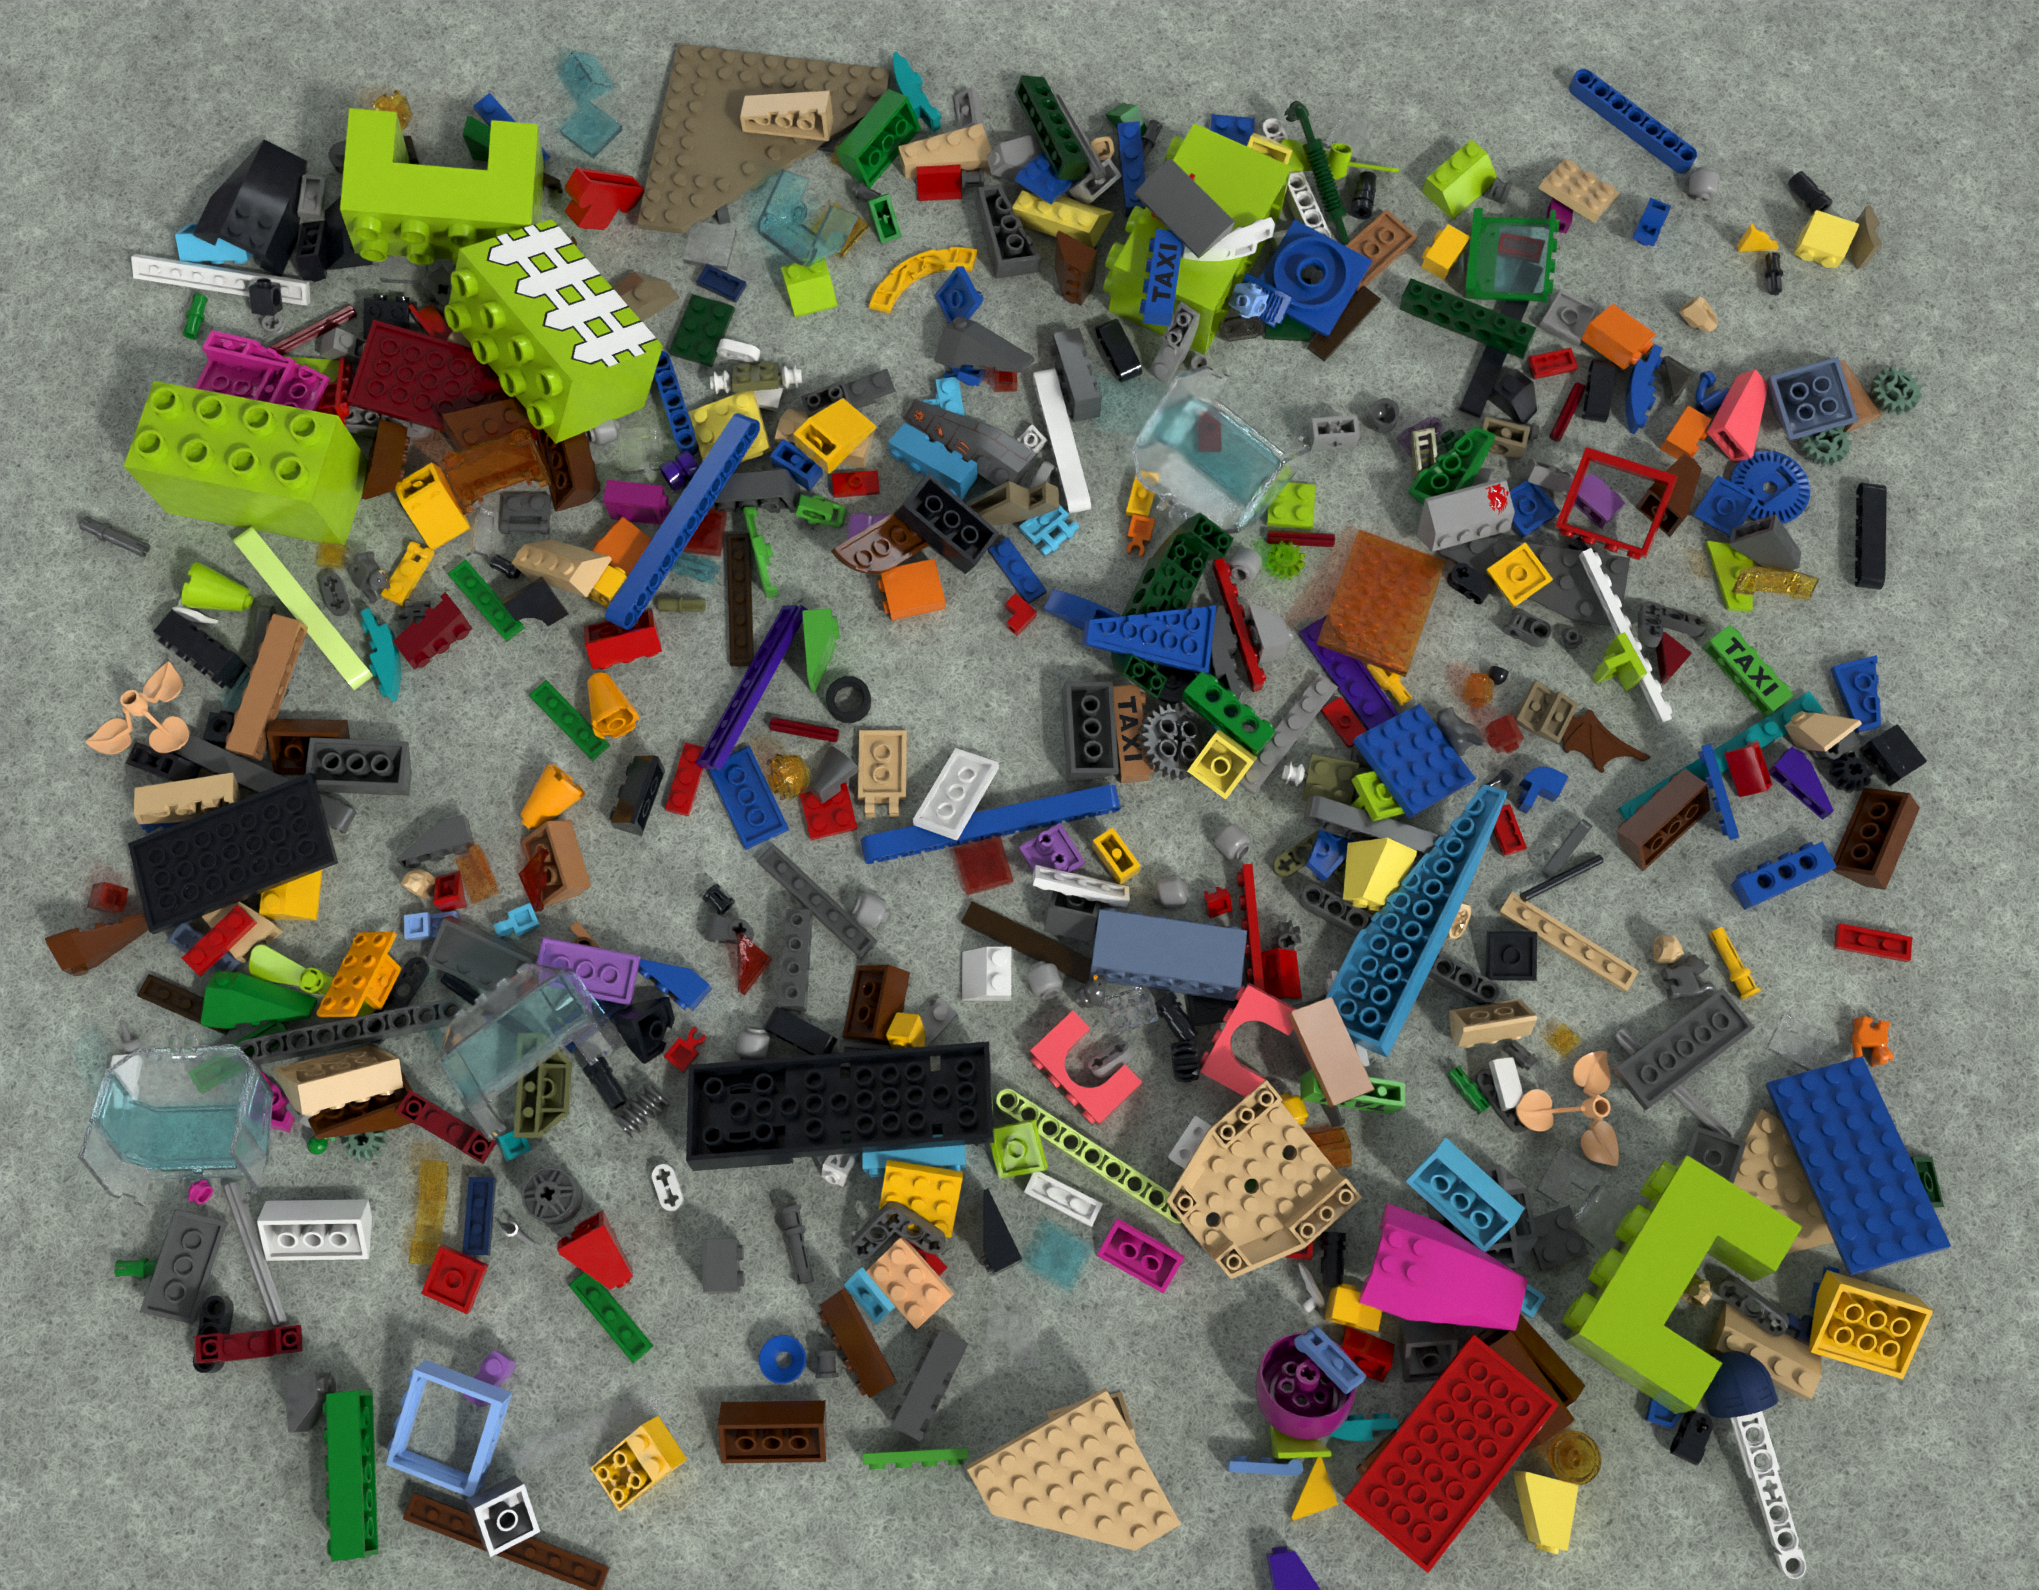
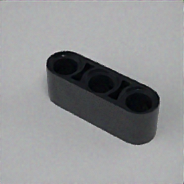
(1119, 350)
(1599, 390)
(799, 1032)
(211, 1320)

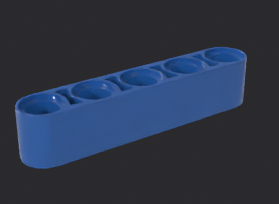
(678, 412)

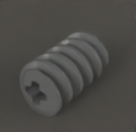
(640, 1109)

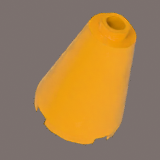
(609, 707)
(550, 797)

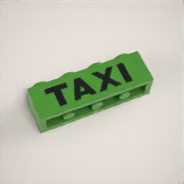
(1748, 671)
(1385, 1098)

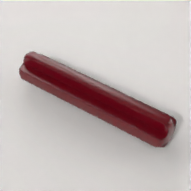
(1567, 412)
(1301, 538)
(804, 729)

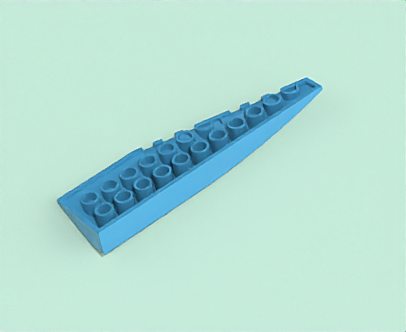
(1404, 938)

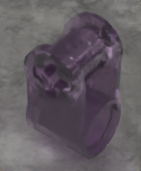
(1404, 437)

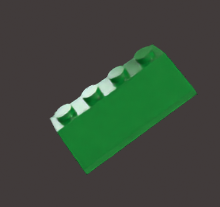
(877, 137)

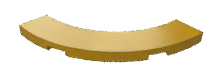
(916, 268)

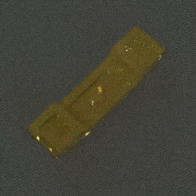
(1775, 580)
(431, 1211)

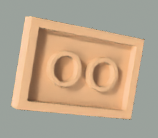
(910, 1282)

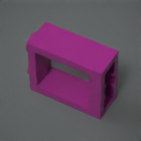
(636, 502)

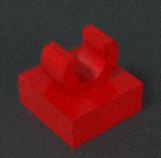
(1217, 902)

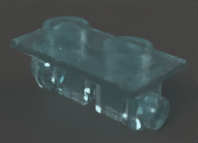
(702, 570)

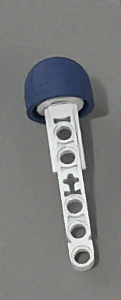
(1741, 1393)

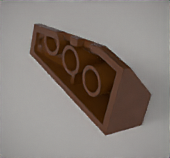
(85, 950)
(361, 1117)

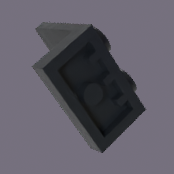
(1893, 755)

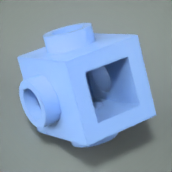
(1248, 300)

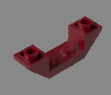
(445, 1126)
(247, 1345)

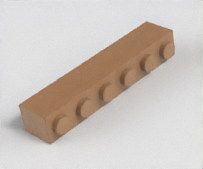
(266, 686)

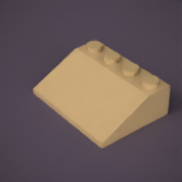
(339, 1078)

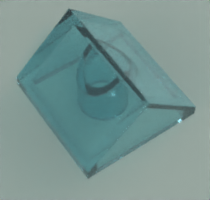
(584, 77)

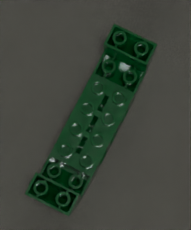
(1168, 586)

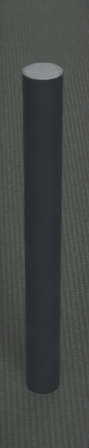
(1561, 878)

